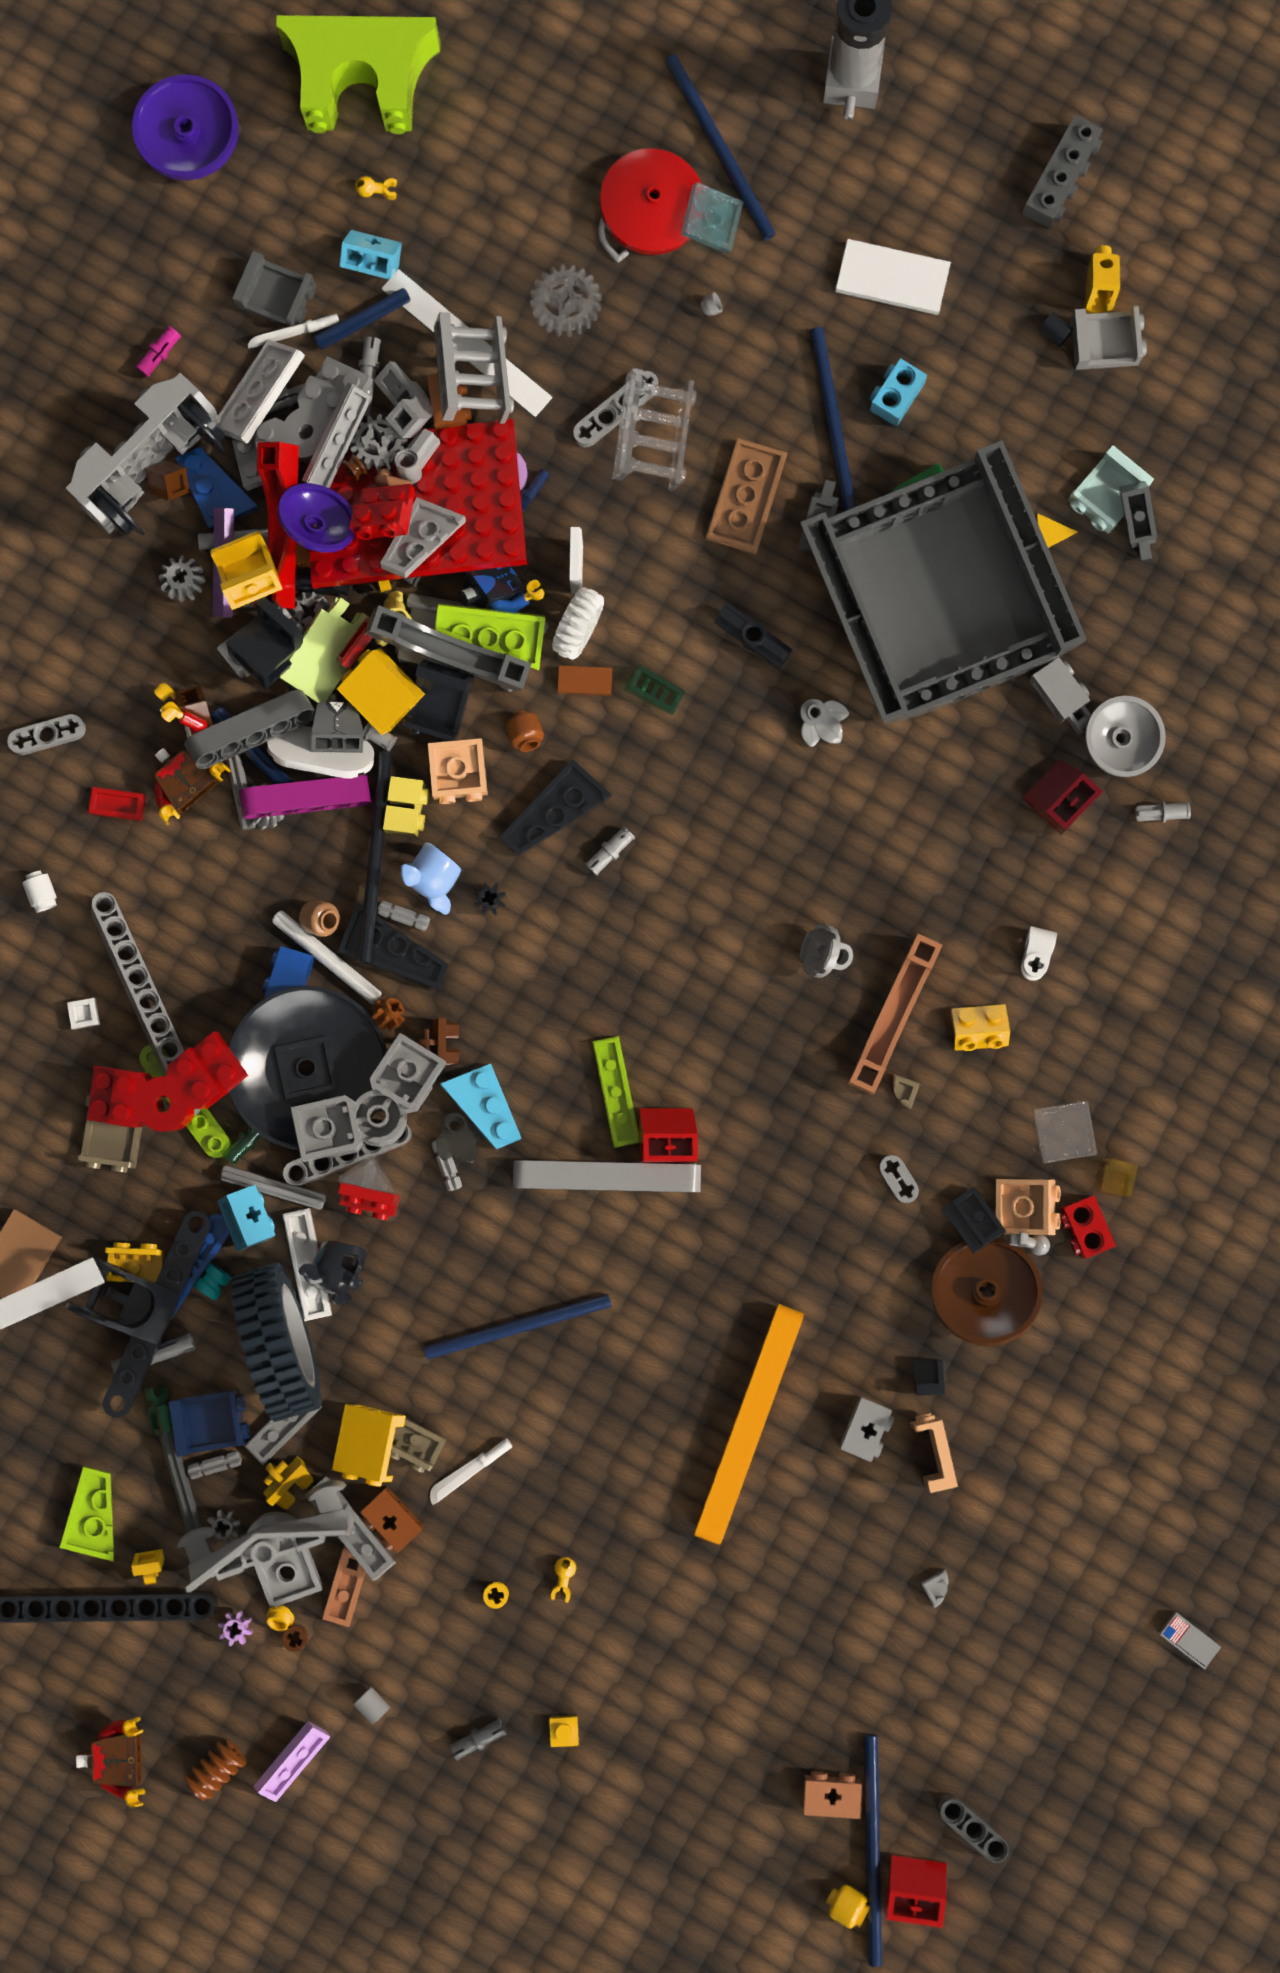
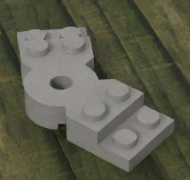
(316, 407)
(398, 1088)

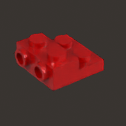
(383, 512)
(361, 1198)

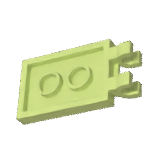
(315, 663)

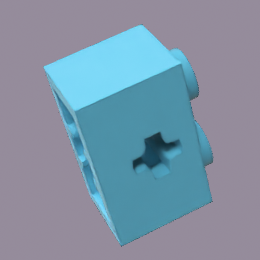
(370, 254)
(242, 1230)

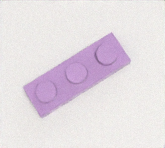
(291, 1761)

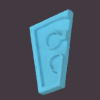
(485, 1105)

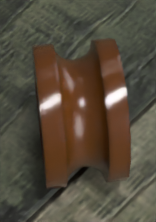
(354, 467)
(287, 1640)

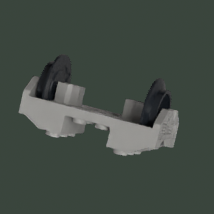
(170, 424)

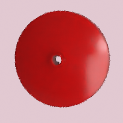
(629, 211)

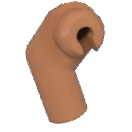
(385, 479)

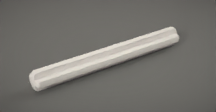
(326, 957)

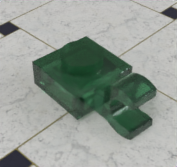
(158, 1413)

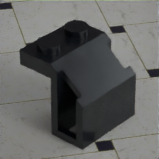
(266, 643)

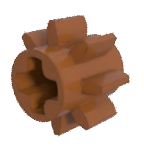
(388, 1013)

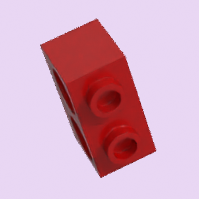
(1093, 1224)

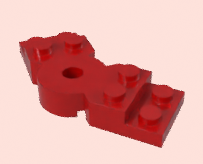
(191, 1082)

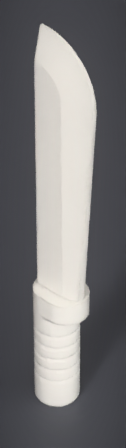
(309, 326)
(461, 1475)

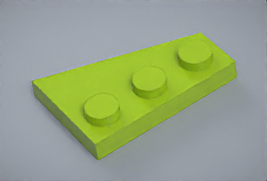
(91, 1517)

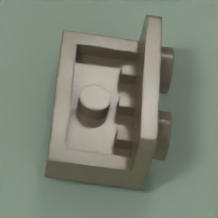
(416, 1445)

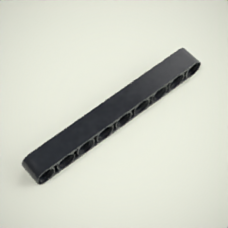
(106, 1604)

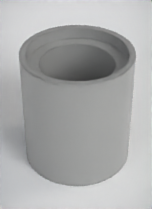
(371, 1705)

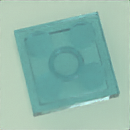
(712, 218)

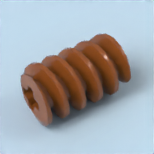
(216, 1771)

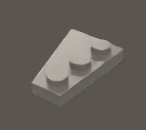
(427, 531)

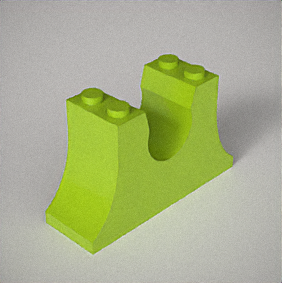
(358, 50)

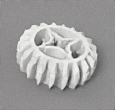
(578, 623)

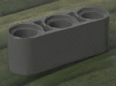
(980, 1839)

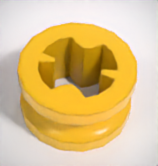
(491, 1601)

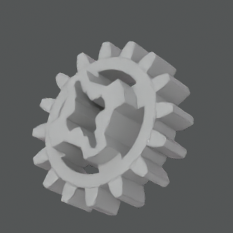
(368, 450)

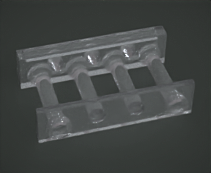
(629, 438)

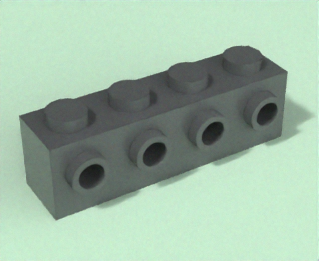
(1062, 172)

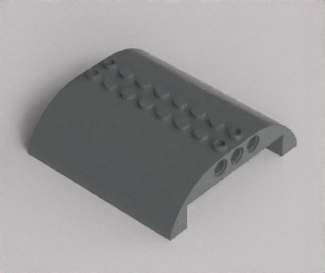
(945, 586)

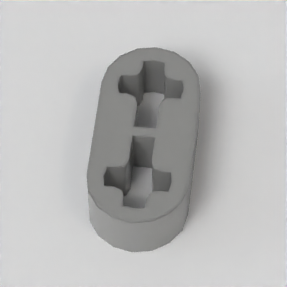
(904, 1175)

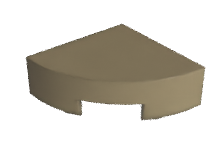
(904, 1090)

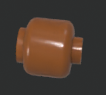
(524, 731)

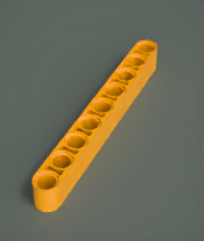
(749, 1424)

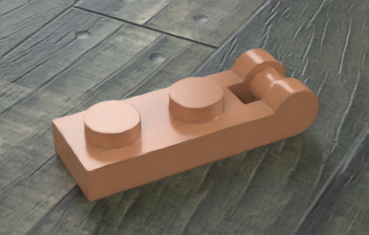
(344, 1591)

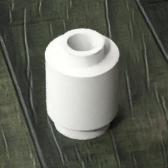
(39, 891)

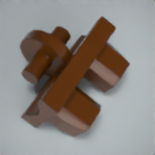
(435, 1039)

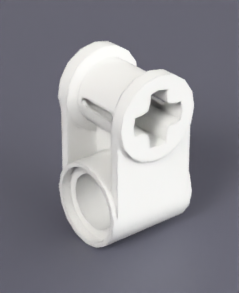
(1038, 948)

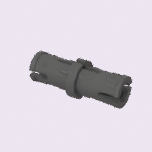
(478, 1739)

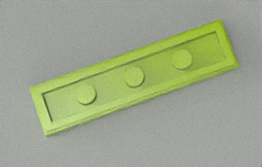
(616, 1092)

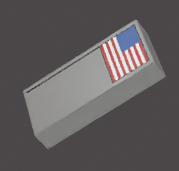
(1189, 1640)

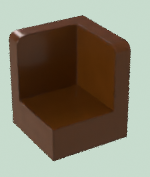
(167, 480)

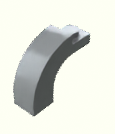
(410, 401)

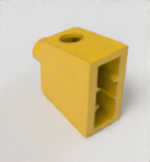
(1102, 281)

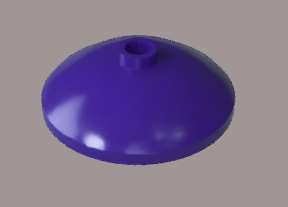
(316, 517)

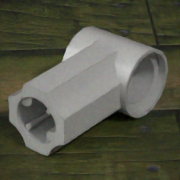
(416, 455)

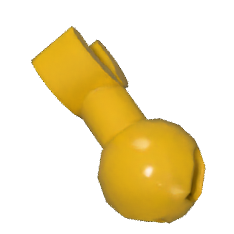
(369, 187)
(564, 1572)

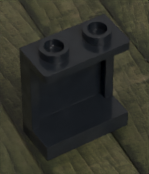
(444, 702)

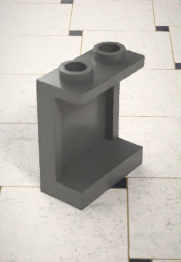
(273, 292)

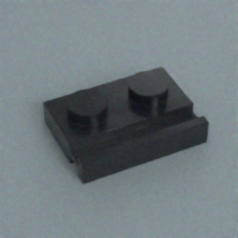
(974, 1220)

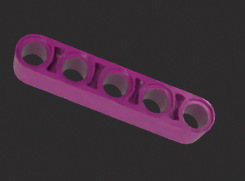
(304, 797)

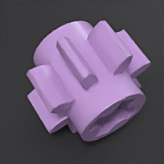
(242, 1624)

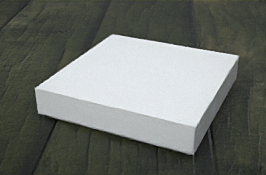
(576, 559)

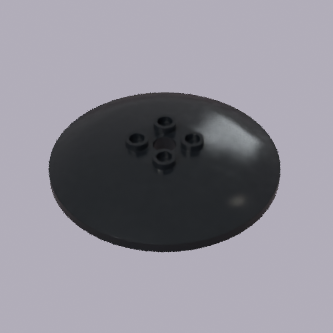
(297, 1027)

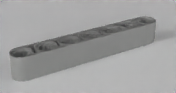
(607, 1176)

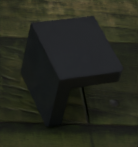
(928, 1377)

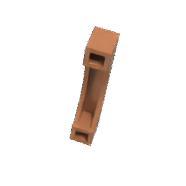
(894, 1014)

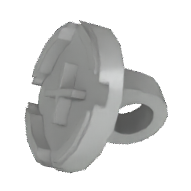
(821, 951)

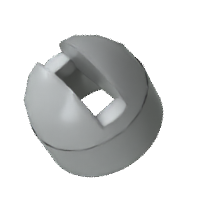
(711, 304)

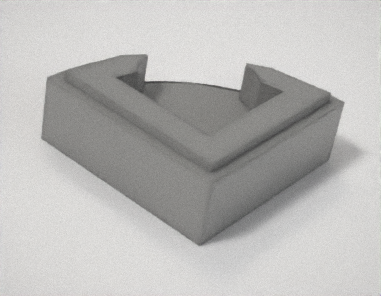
(936, 1587)

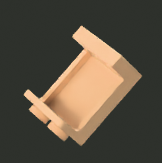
(945, 1477)

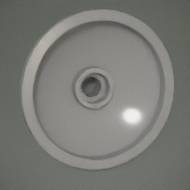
(1141, 731)

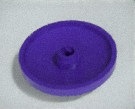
(185, 127)

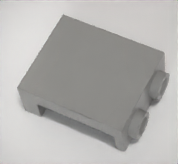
(1107, 339)

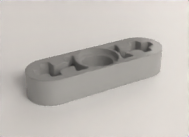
(30, 747)

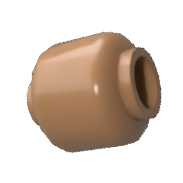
(319, 918)

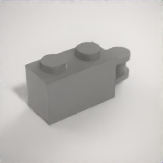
(1062, 693)

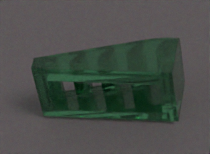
(658, 681)

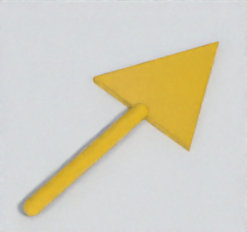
(1053, 531)

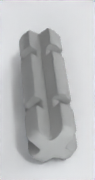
(403, 915)
(448, 1171)
(214, 1465)

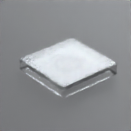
(1065, 1132)

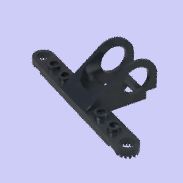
(145, 1309)

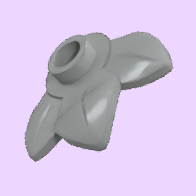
(825, 724)

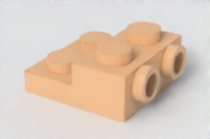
(457, 770)
(1028, 1206)

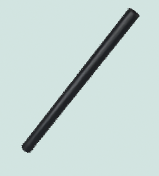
(374, 858)

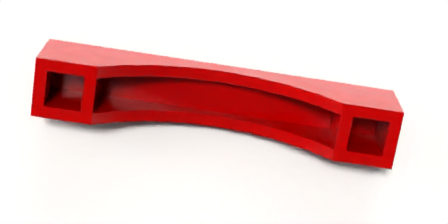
(278, 472)

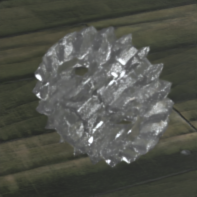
(557, 296)

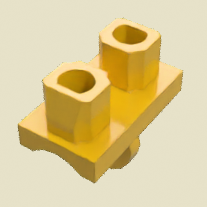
(282, 1478)

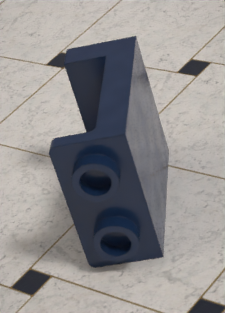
(208, 1422)

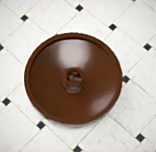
(987, 1294)

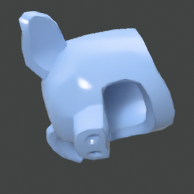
(431, 876)

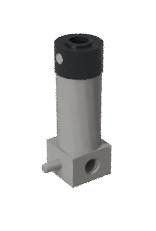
(857, 54)

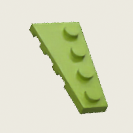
(494, 630)

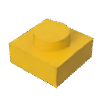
(564, 1731)

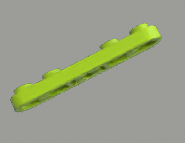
(204, 1124)

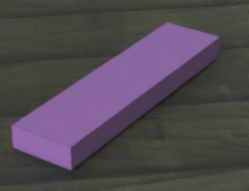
(222, 535)

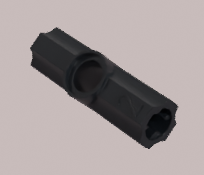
(739, 625)

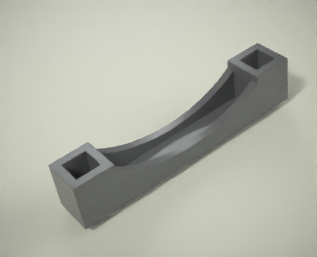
(458, 654)

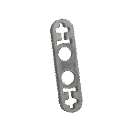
(611, 405)

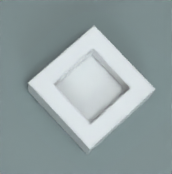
(83, 1013)

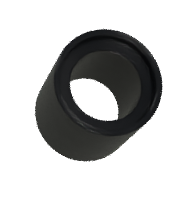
(1056, 329)

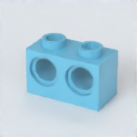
(901, 394)

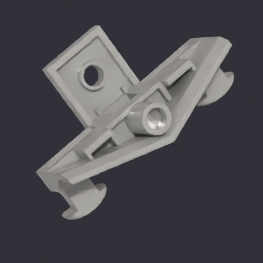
(271, 1544)

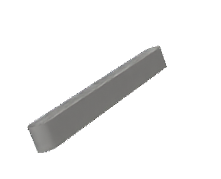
(135, 992)

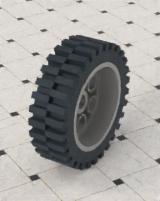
(276, 1342)

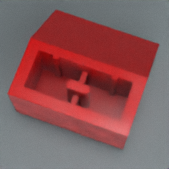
(667, 1135)
(916, 1891)

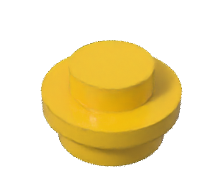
(279, 1618)

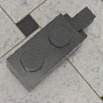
(1139, 517)

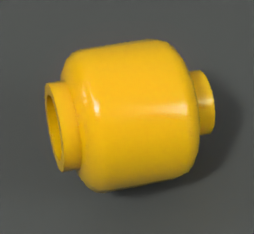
(847, 1906)

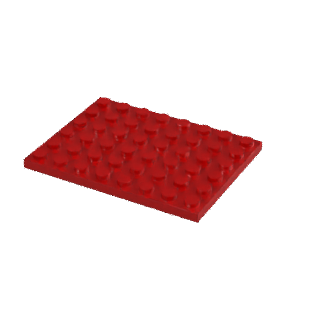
(468, 474)

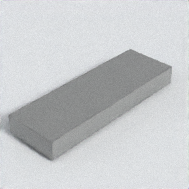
(276, 1435)

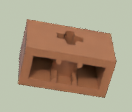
(845, 1803)

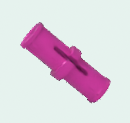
(158, 351)

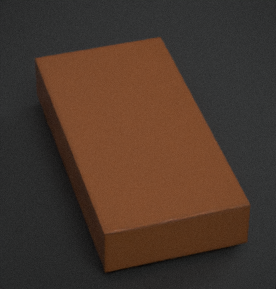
(585, 680)

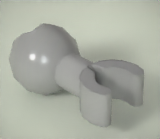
(1037, 1244)

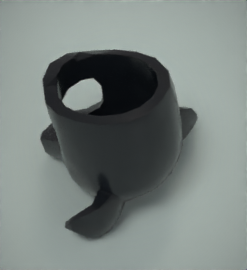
(335, 1271)

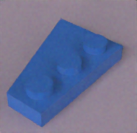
(213, 487)

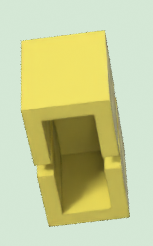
(409, 794)

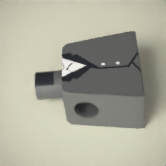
(337, 727)

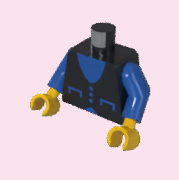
(498, 590)

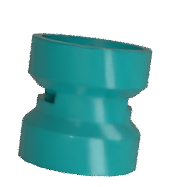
(213, 1281)

